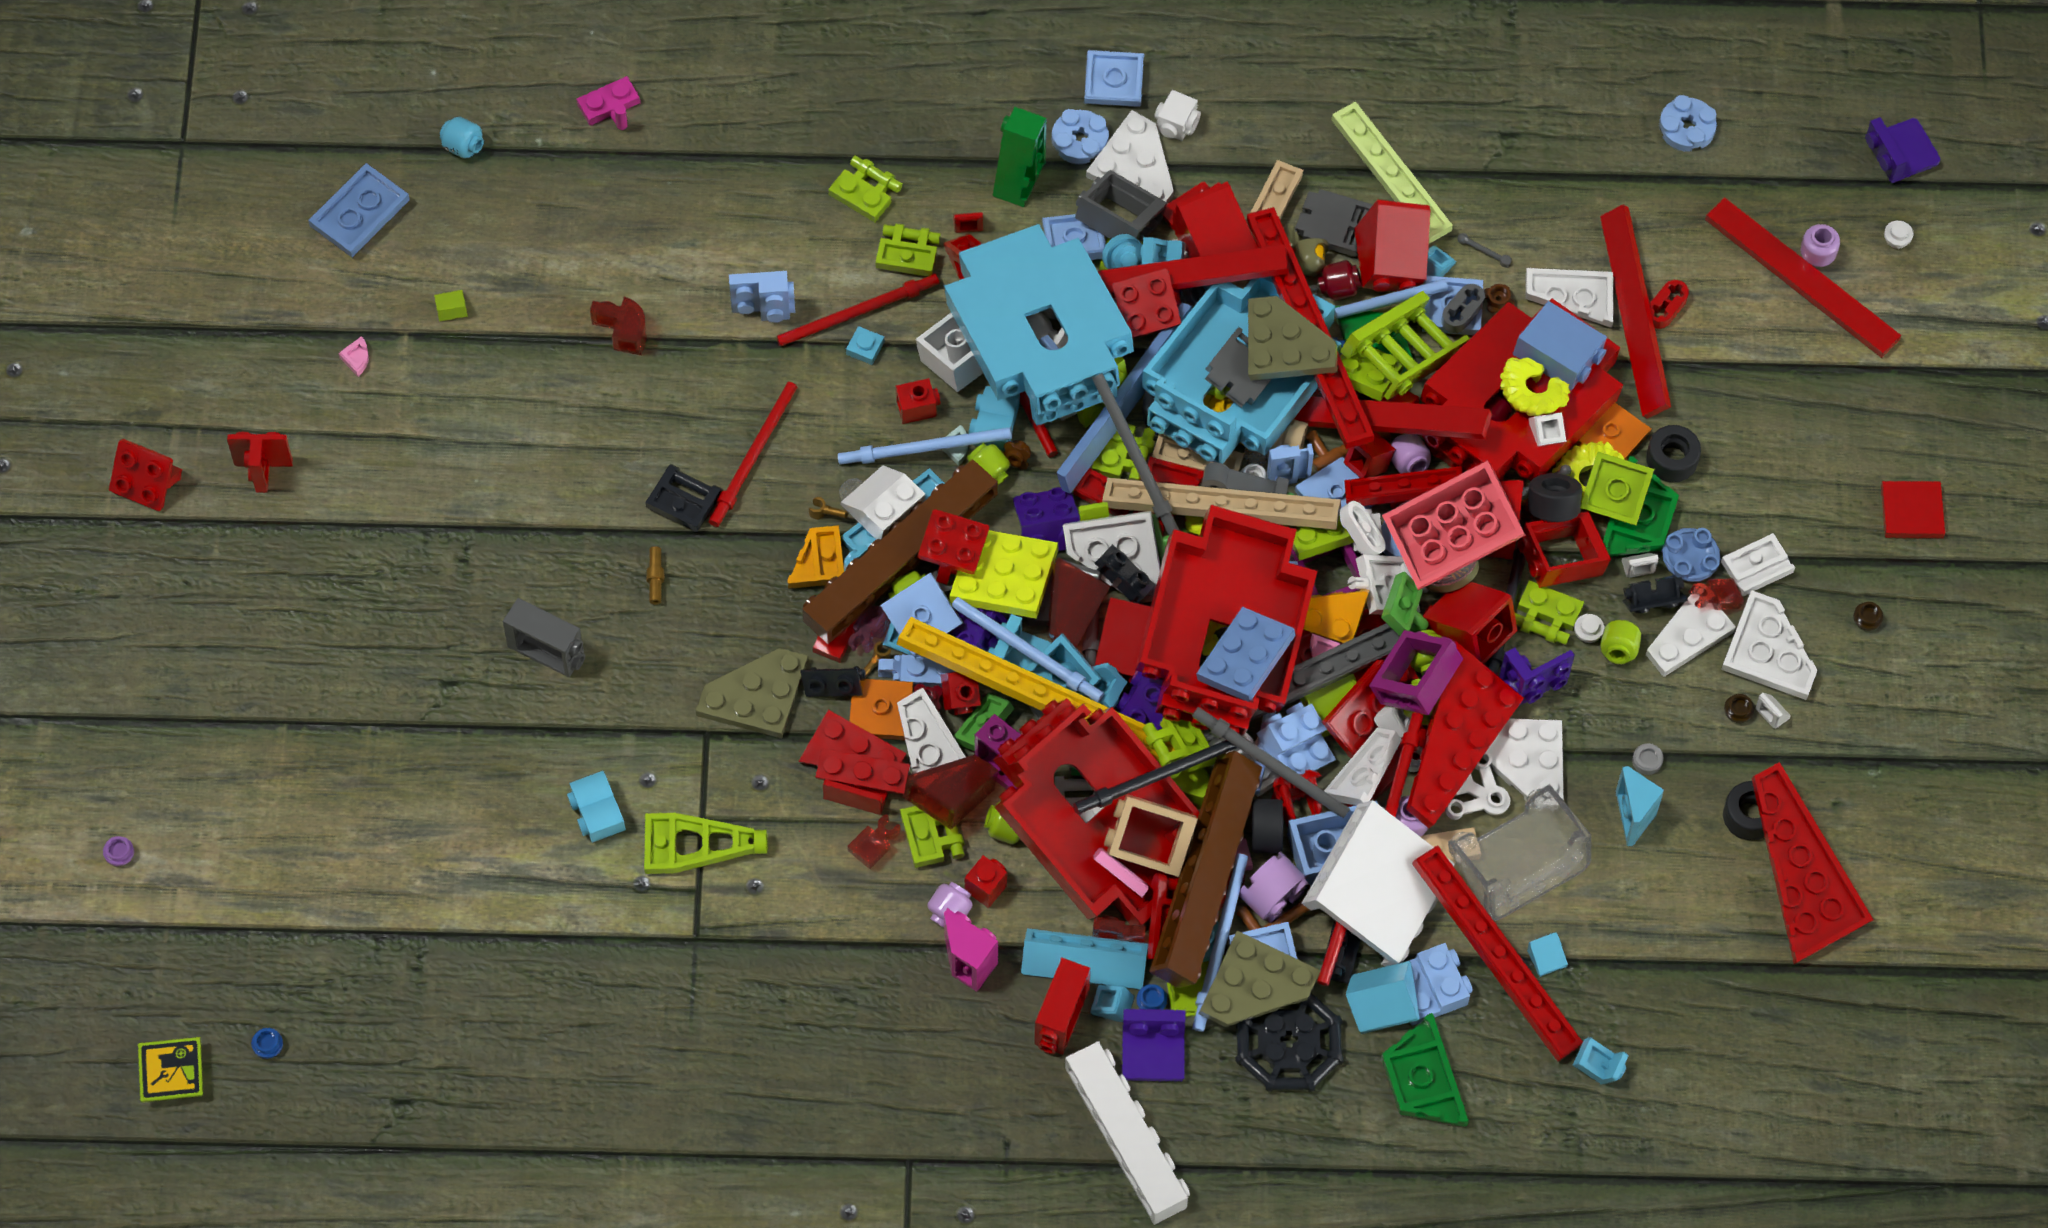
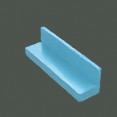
(1110, 960)

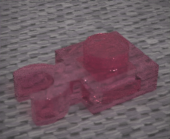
(869, 625)

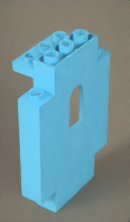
(1021, 278)
(1179, 382)

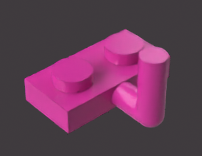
(609, 102)

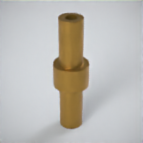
(655, 575)

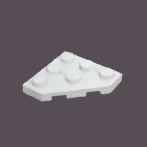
(1137, 156)
(1128, 533)
(1769, 649)
(1529, 755)

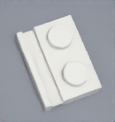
(1758, 564)

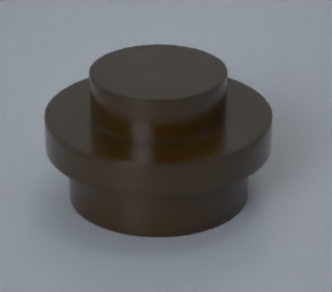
(1868, 616)
(1739, 708)

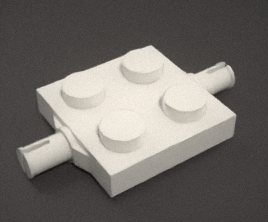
(1377, 575)

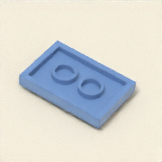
(359, 210)
(1246, 654)

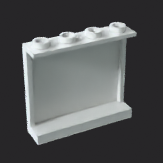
(1372, 882)

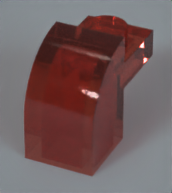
(626, 320)

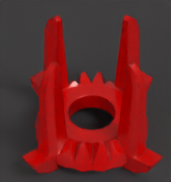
(1288, 793)

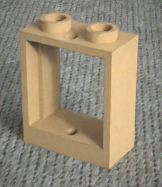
(1180, 845)

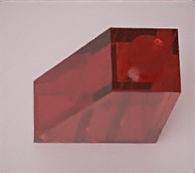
(1073, 601)
(952, 788)

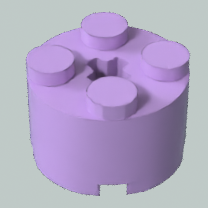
(1273, 886)

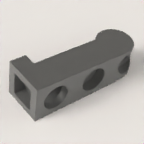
(1220, 476)

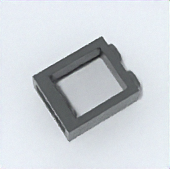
(1126, 194)
(544, 637)

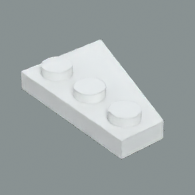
(1365, 769)

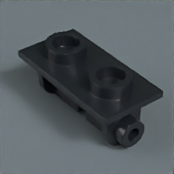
(1134, 583)
(1640, 596)
(833, 682)
(1346, 958)

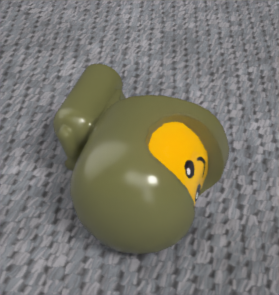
(1308, 252)

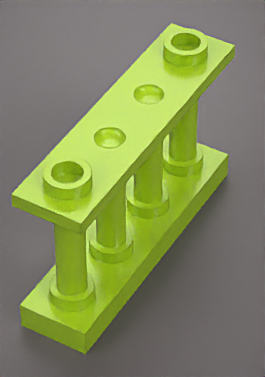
(1396, 321)

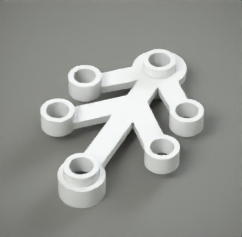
(1482, 793)

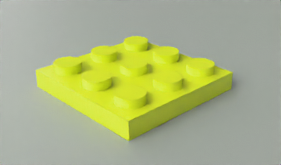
(1008, 575)

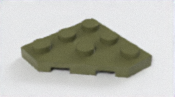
(1285, 342)
(756, 694)
(1255, 982)

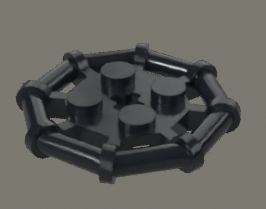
(1301, 1053)

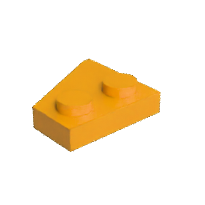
(818, 559)
(1336, 614)

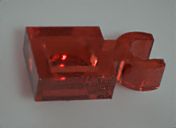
(1719, 592)
(873, 845)
(1112, 928)

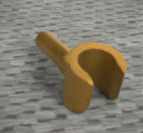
(825, 509)
(876, 656)

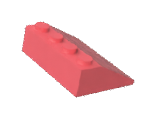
(1453, 525)

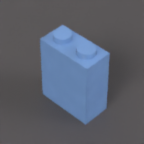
(1561, 344)

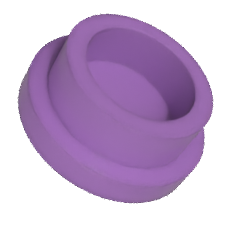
(118, 851)

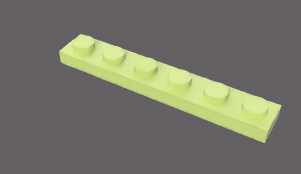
(1387, 165)

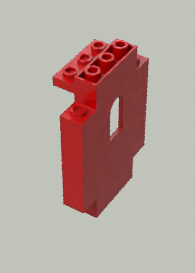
(1474, 379)
(1209, 579)
(1105, 756)

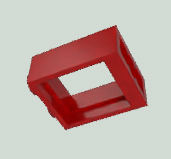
(1587, 539)
(1062, 1006)

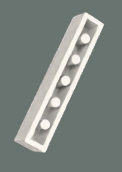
(1127, 1133)

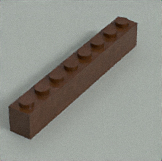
(895, 554)
(1206, 870)

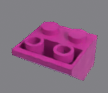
(969, 949)

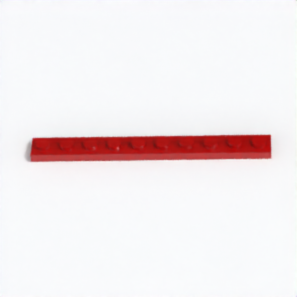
(1295, 291)

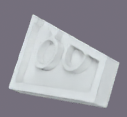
(1581, 292)
(1688, 635)
(926, 733)

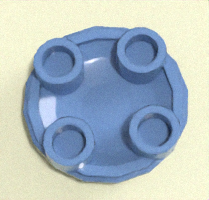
(1691, 554)

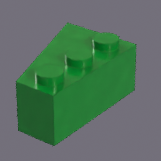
(1020, 156)

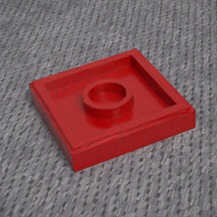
(1912, 509)

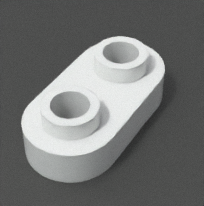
(1362, 529)

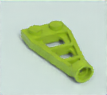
(660, 842)

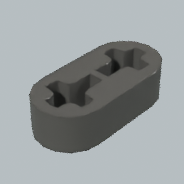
(1458, 304)

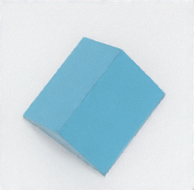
(1068, 656)
(1637, 803)
(1383, 997)

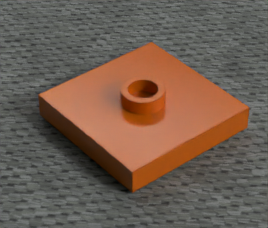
(1619, 429)
(878, 707)

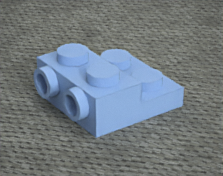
(764, 293)
(1297, 739)
(1438, 982)

